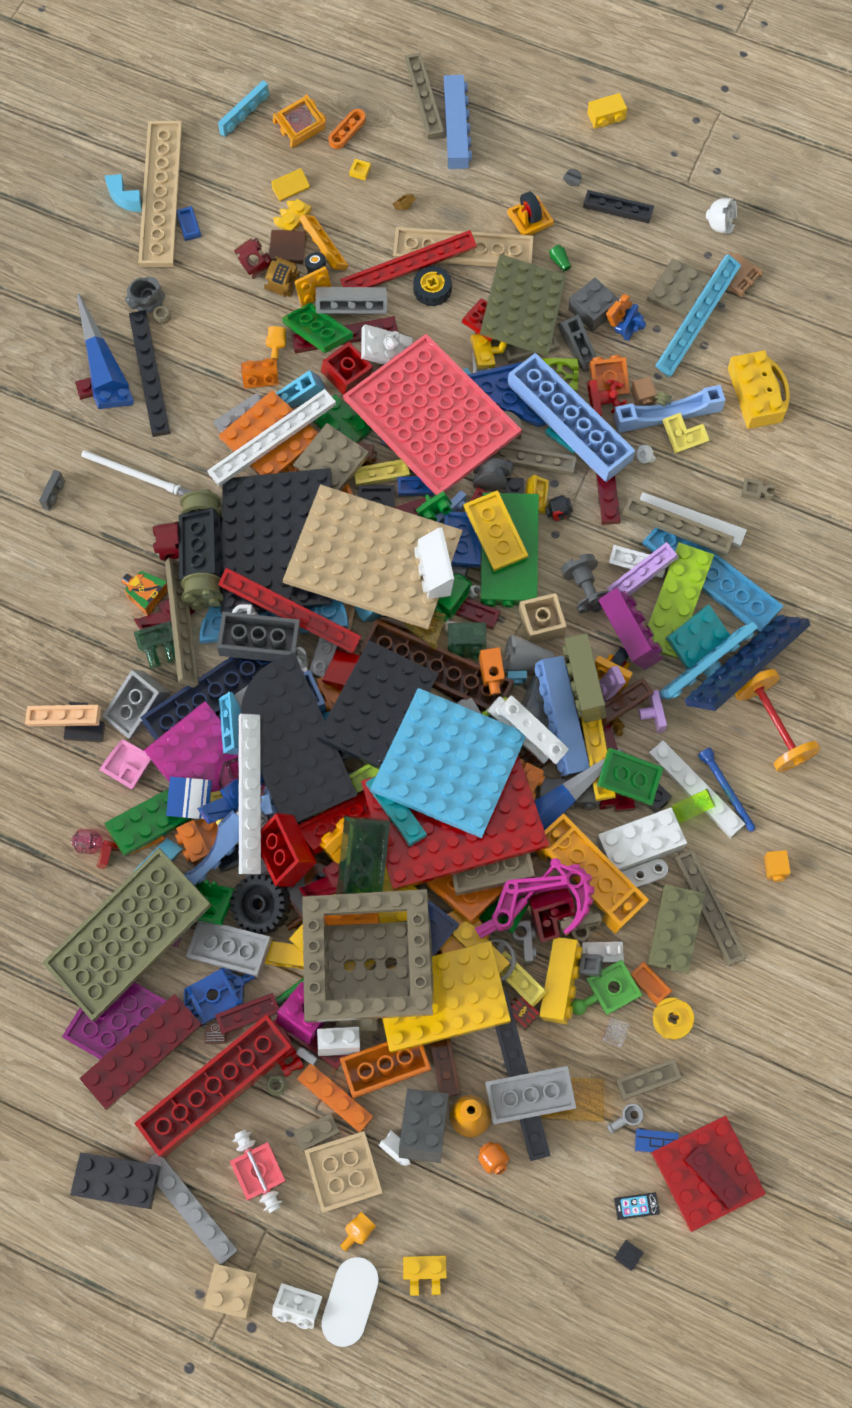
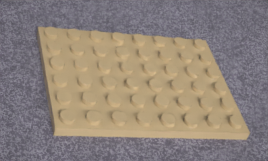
(365, 556)

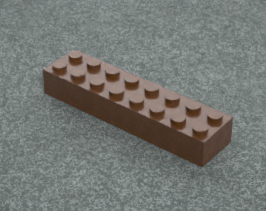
(456, 676)

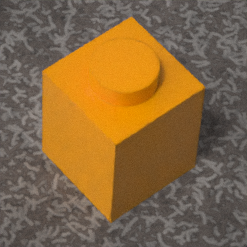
(777, 865)

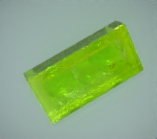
(693, 806)

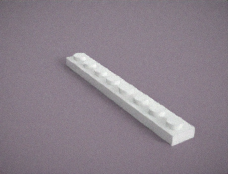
(271, 437)
(249, 795)

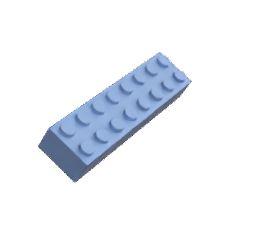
(570, 417)

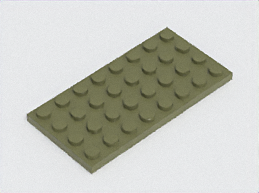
(126, 934)

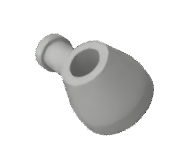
(627, 1118)

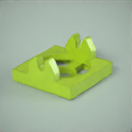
(571, 363)

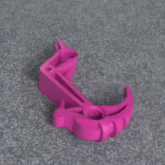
(514, 888)

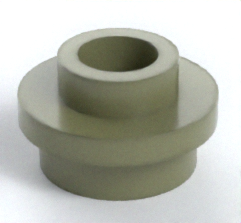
(663, 399)
(269, 1085)

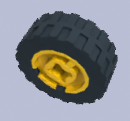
(432, 286)

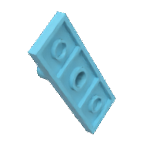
(708, 663)

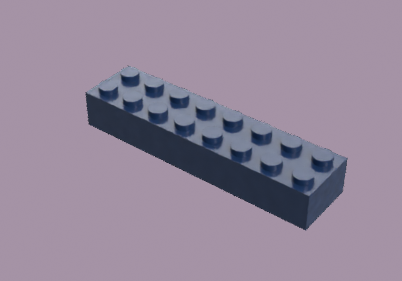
(226, 677)

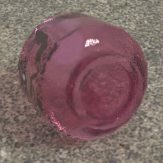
(87, 841)

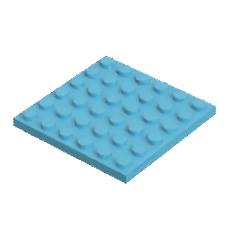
(449, 762)

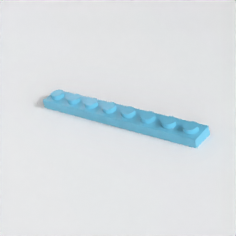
(698, 315)

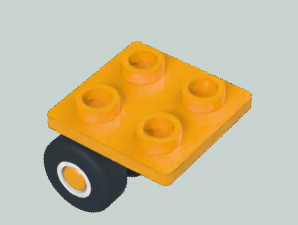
(317, 277)

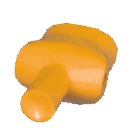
(276, 340)
(358, 1231)

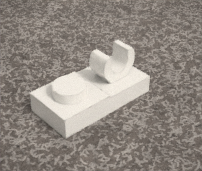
(610, 951)

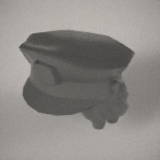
(144, 294)
(492, 473)

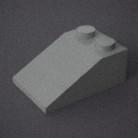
(134, 699)

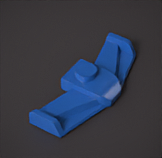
(222, 807)

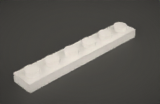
(693, 784)

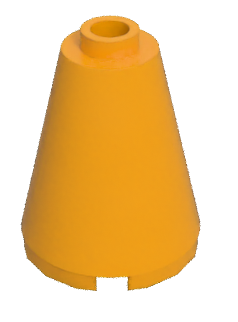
(470, 1124)

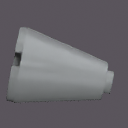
(523, 654)

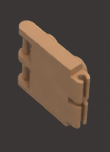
(743, 276)

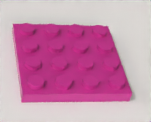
(191, 748)

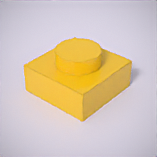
(360, 169)

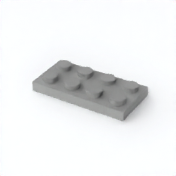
(229, 948)
(530, 1095)

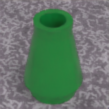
(559, 256)

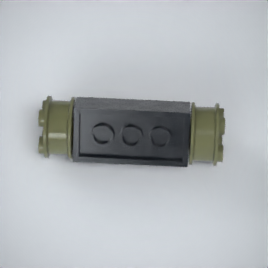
(200, 549)

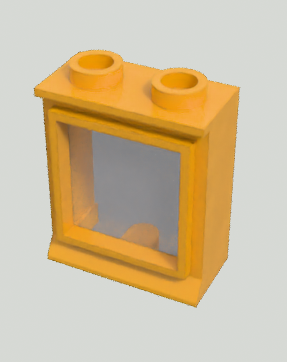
(300, 120)

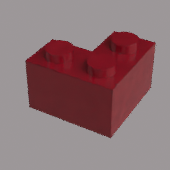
(547, 909)

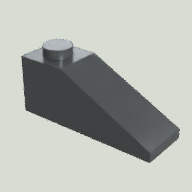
(577, 340)

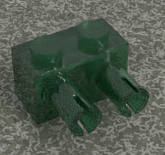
(152, 638)

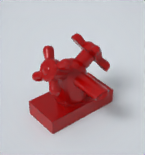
(604, 397)

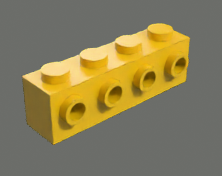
(560, 981)

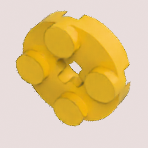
(677, 1008)

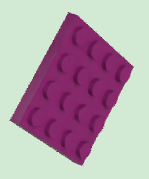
(115, 1023)

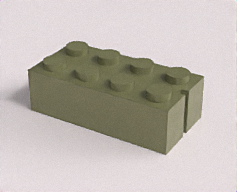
(584, 678)
(675, 928)

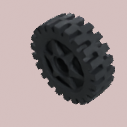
(246, 905)

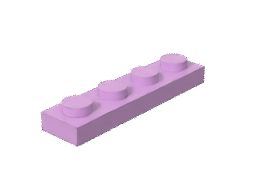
(645, 570)

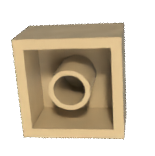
(542, 618)
(231, 1291)

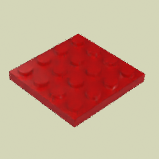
(691, 1194)

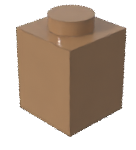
(643, 392)

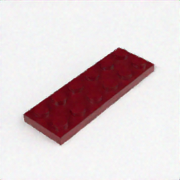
(140, 1052)

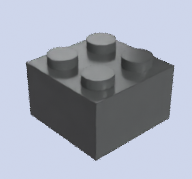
(592, 303)

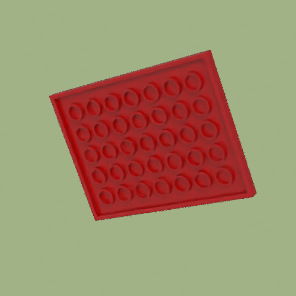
(446, 850)

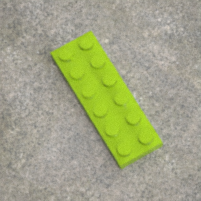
(679, 593)

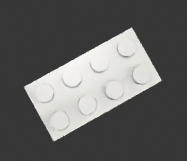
(642, 840)

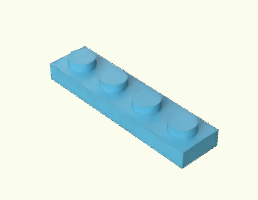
(243, 108)

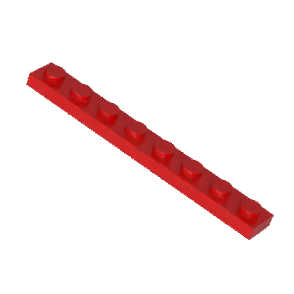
(412, 261)
(289, 609)

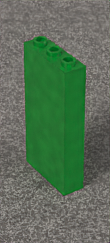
(518, 580)

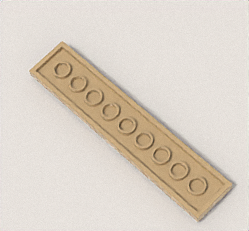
(160, 194)

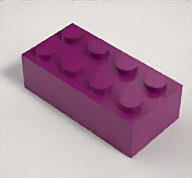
(631, 628)

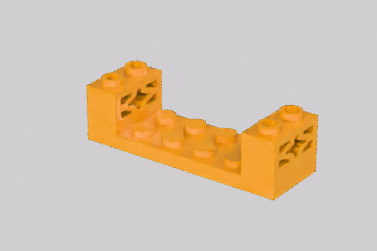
(612, 889)

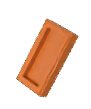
(650, 983)

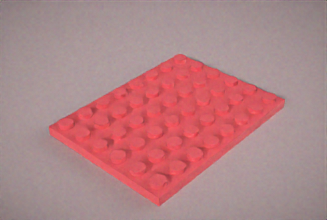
(432, 415)

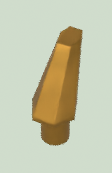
(618, 726)

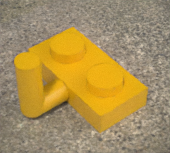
(484, 352)

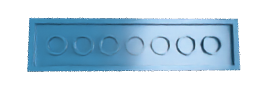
(726, 584)

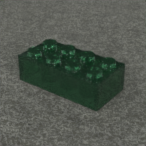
(363, 855)

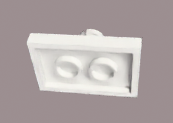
(382, 345)

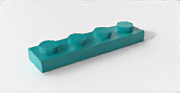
(401, 818)

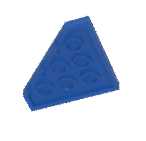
(495, 385)

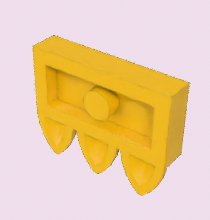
(291, 216)

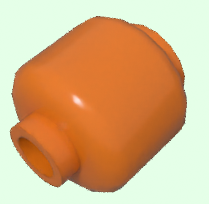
(493, 1158)

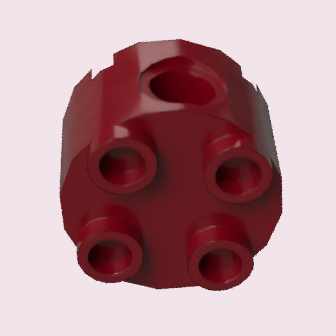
(253, 247)
(166, 540)

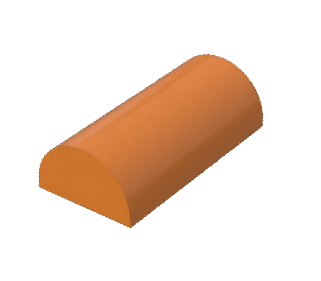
(379, 1068)

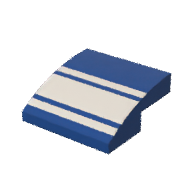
(186, 796)

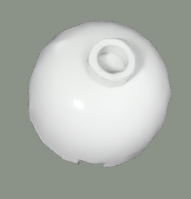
(722, 215)

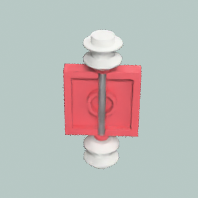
(257, 1171)

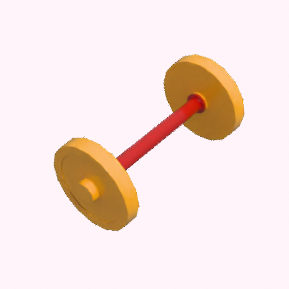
(795, 755)

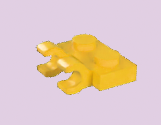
(423, 1269)

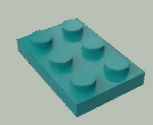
(697, 636)

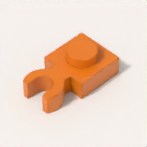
(617, 311)

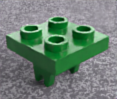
(219, 898)

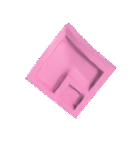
(126, 764)

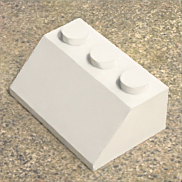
(434, 564)

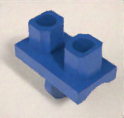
(632, 323)

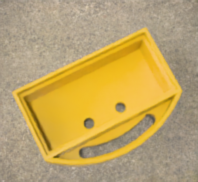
(751, 387)

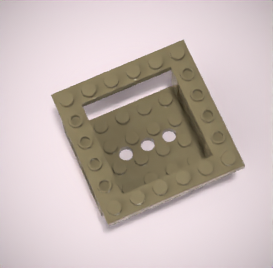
(363, 993)

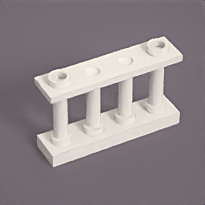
(538, 739)

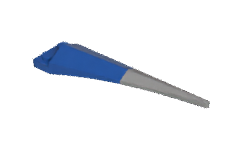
(107, 380)
(559, 800)

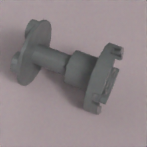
(582, 573)

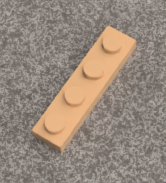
(63, 715)

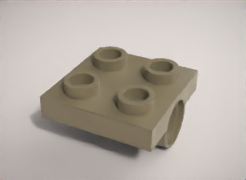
(589, 923)

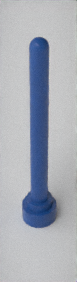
(707, 757)

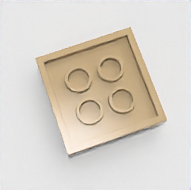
(343, 1172)

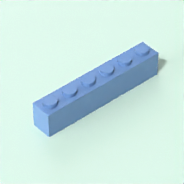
(456, 122)
(562, 713)

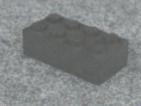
(257, 636)

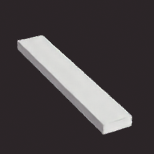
(730, 529)

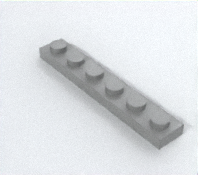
(193, 1211)

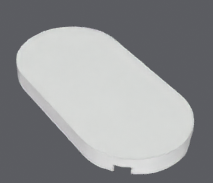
(350, 1302)

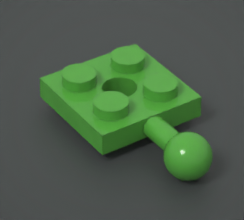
(609, 1001)

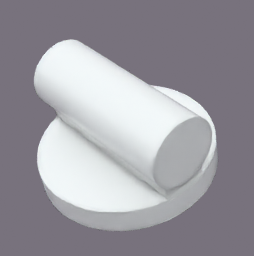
(645, 454)

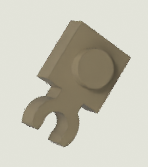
(753, 489)

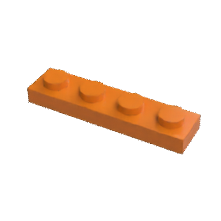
(335, 1098)

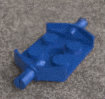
(230, 994)

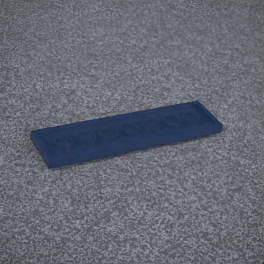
(747, 662)

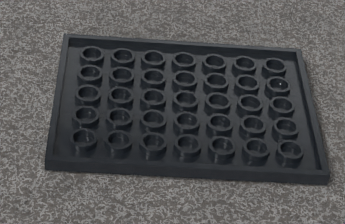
(262, 530)

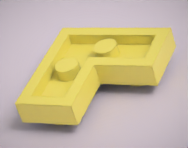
(683, 438)

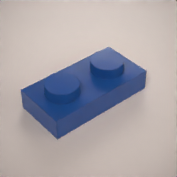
(412, 487)

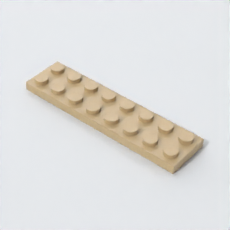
(487, 251)

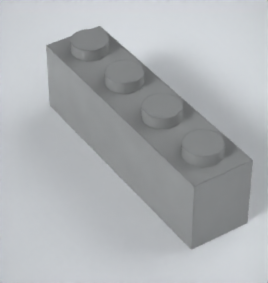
(351, 300)

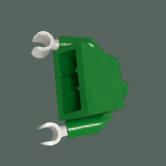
(450, 604)

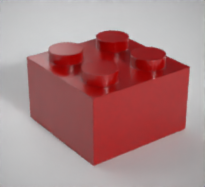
(346, 368)

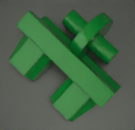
(434, 506)

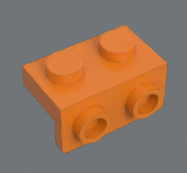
(259, 373)

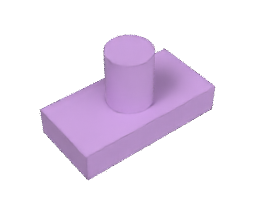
(655, 711)

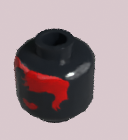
(559, 508)

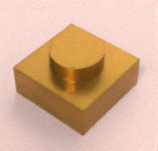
(404, 202)

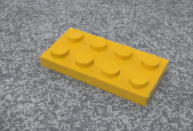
(495, 531)

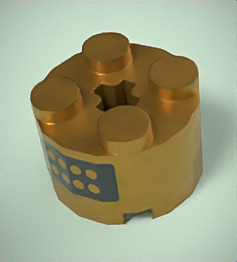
(281, 277)

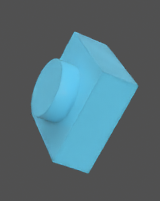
(518, 676)

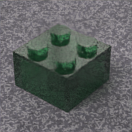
(466, 639)

